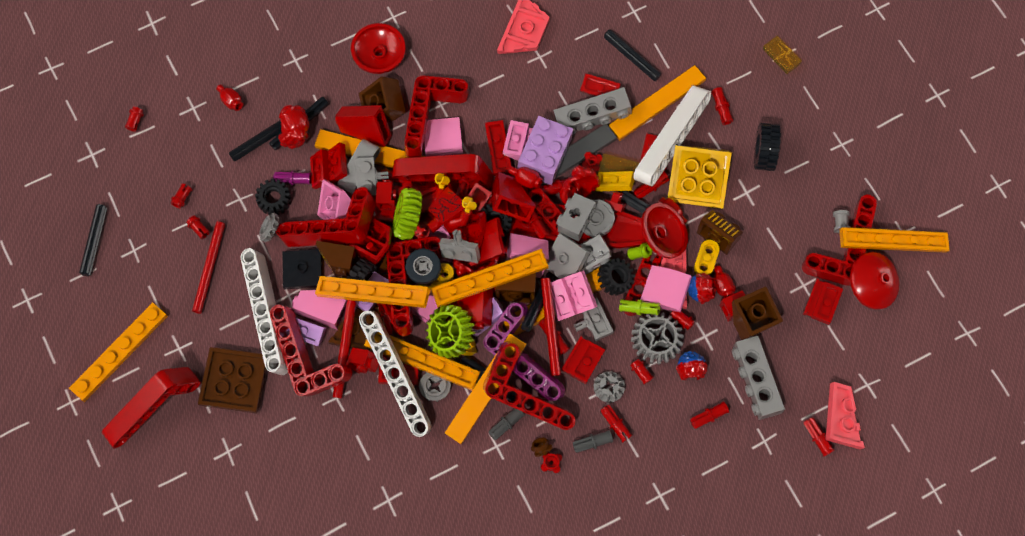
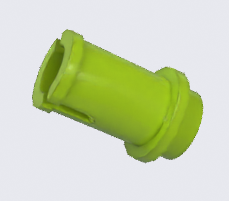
(638, 252)

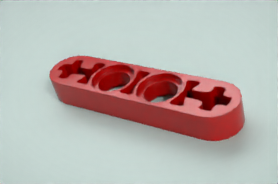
(542, 205)
(640, 280)

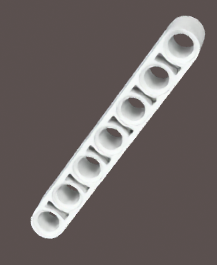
(672, 134)
(261, 303)
(402, 380)

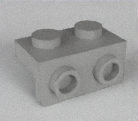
(598, 254)

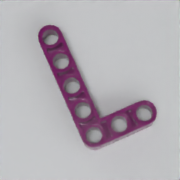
(533, 367)

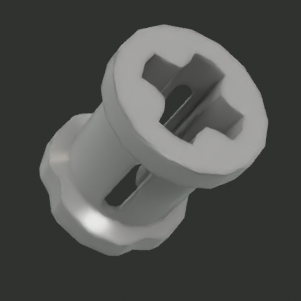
(841, 219)

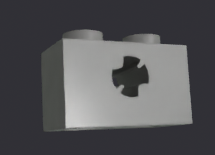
(576, 226)

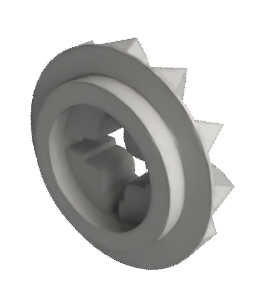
(269, 227)
(605, 394)
(433, 395)

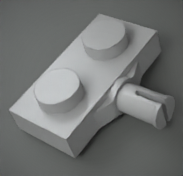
(367, 175)
(459, 248)
(596, 322)

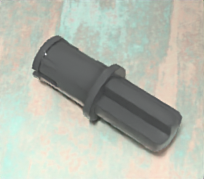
(505, 423)
(592, 441)

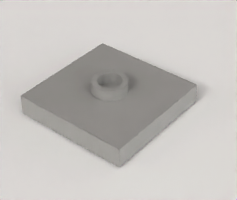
(566, 257)

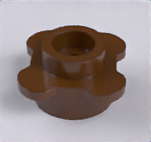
(541, 447)

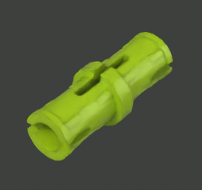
(639, 307)

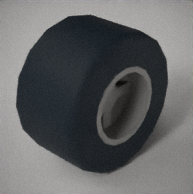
(423, 260)

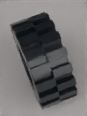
(767, 146)

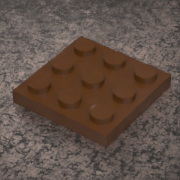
(232, 380)

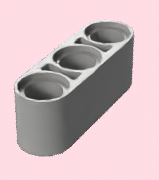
(364, 150)

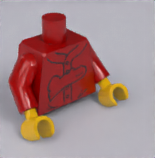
(448, 208)

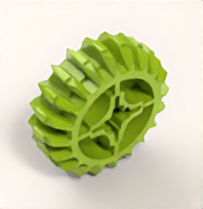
(407, 213)
(456, 330)

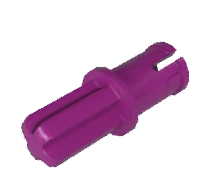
(292, 177)

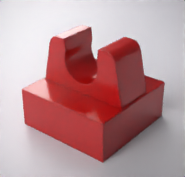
(615, 202)

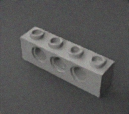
(598, 104)
(753, 348)

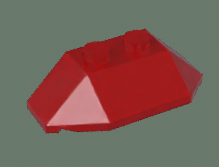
(375, 243)

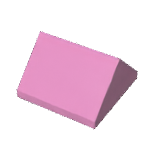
(333, 202)
(522, 245)

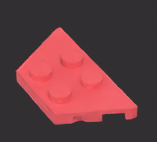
(524, 29)

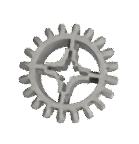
(664, 342)

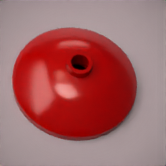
(378, 39)
(664, 230)
(874, 280)

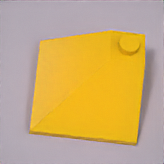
(699, 176)

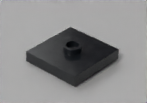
(301, 268)

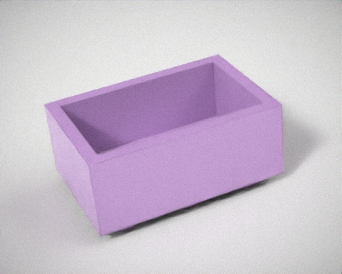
(546, 148)

